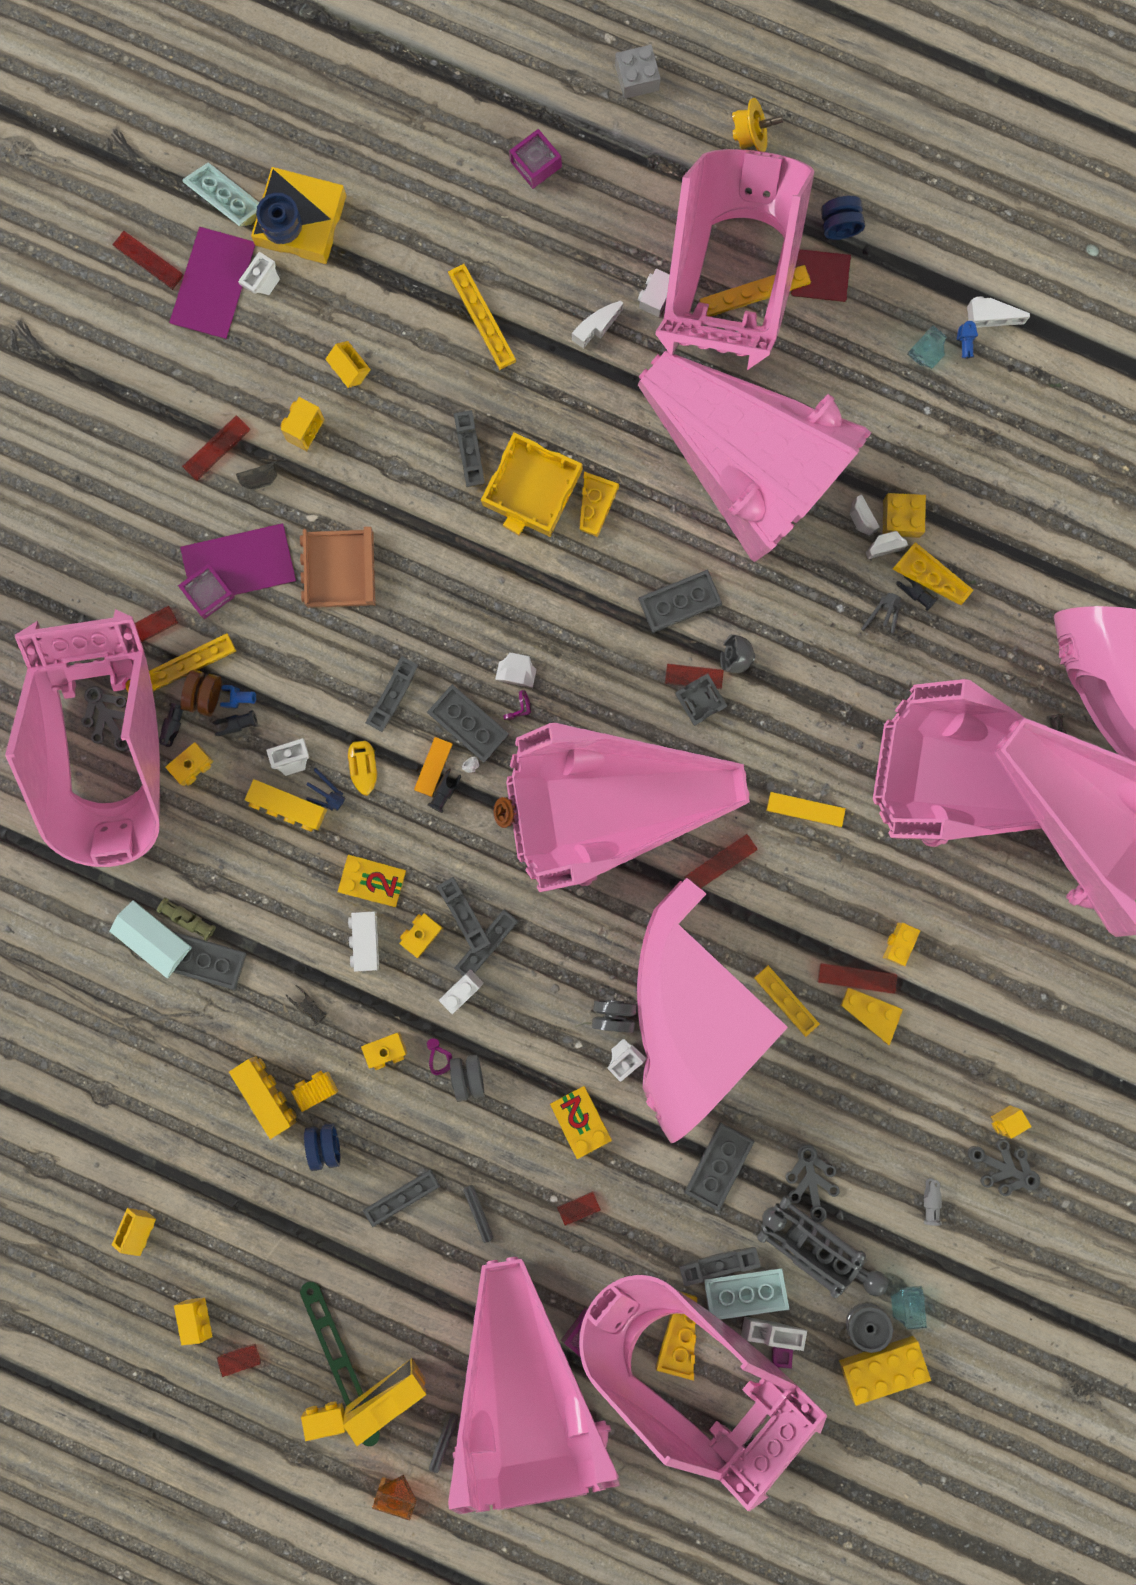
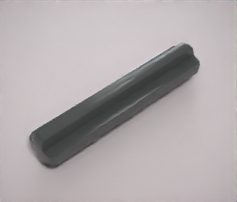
(478, 1213)
(443, 1442)

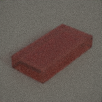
(579, 1208)
(238, 1360)

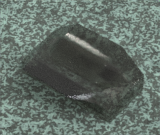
(257, 477)

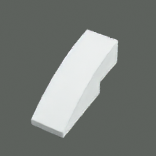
(596, 324)
(773, 1334)

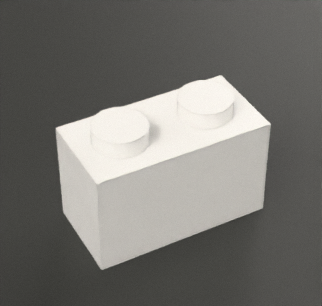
(655, 295)
(461, 991)

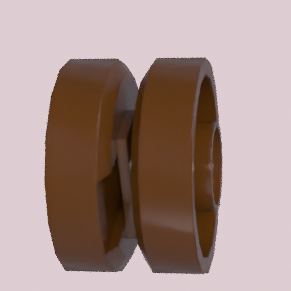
(201, 693)

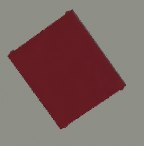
(827, 275)

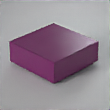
(782, 1357)

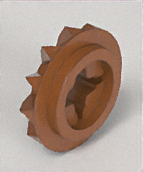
(501, 806)

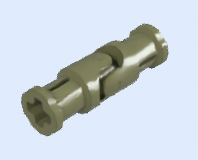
(183, 917)

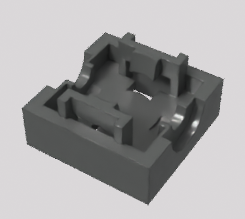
(696, 692)

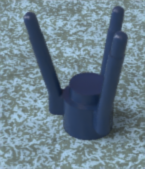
(333, 800)

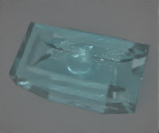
(929, 348)
(909, 1307)

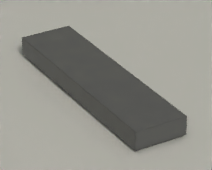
(496, 934)
(401, 1198)

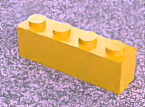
(286, 805)

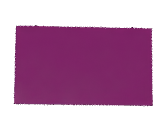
(211, 282)
(244, 559)

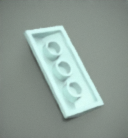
(223, 194)
(149, 938)
(746, 1294)

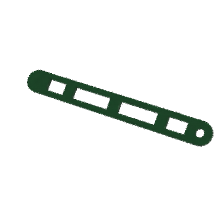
(340, 1362)

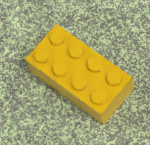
(263, 1097)
(885, 1371)

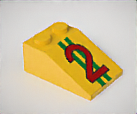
(371, 881)
(580, 1122)

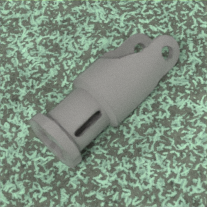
(932, 1203)

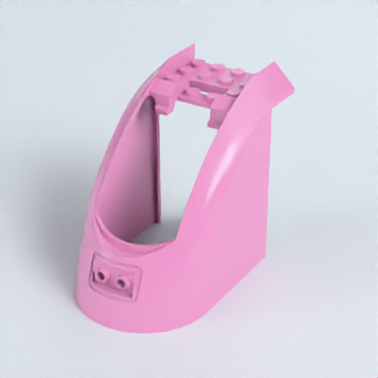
(717, 192)
(1100, 661)
(39, 747)
(693, 1020)
(606, 1349)

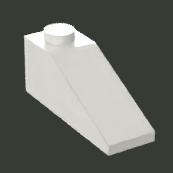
(990, 312)

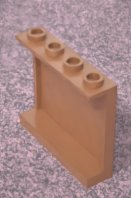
(338, 568)

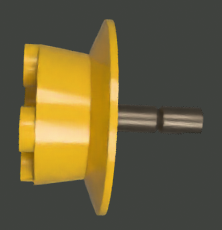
(752, 126)

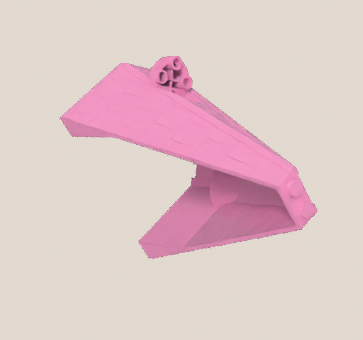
(751, 447)
(941, 768)
(606, 798)
(1086, 810)
(522, 1413)

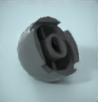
(737, 655)

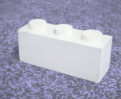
(364, 941)

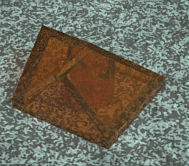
(395, 1498)

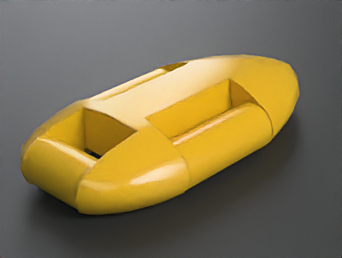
(362, 767)

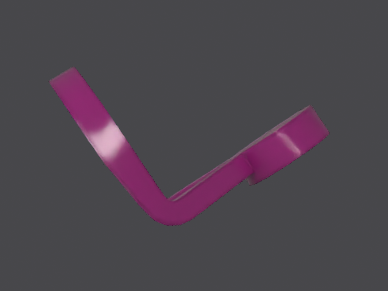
(510, 716)
(433, 1045)

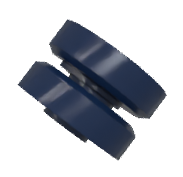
(842, 217)
(279, 218)
(322, 1147)

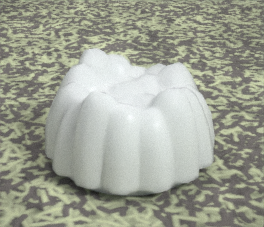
(470, 765)

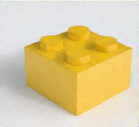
(302, 423)
(904, 514)

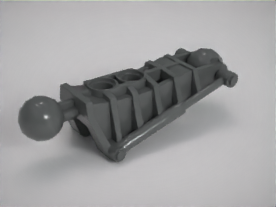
(814, 1263)

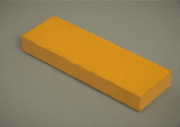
(433, 767)

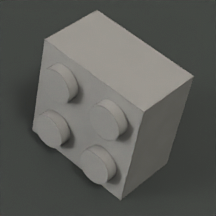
(637, 71)

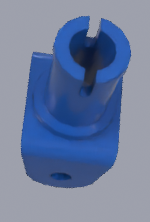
(966, 334)
(237, 697)

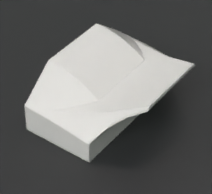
(260, 275)
(863, 516)
(886, 544)
(516, 670)
(289, 757)
(625, 1060)

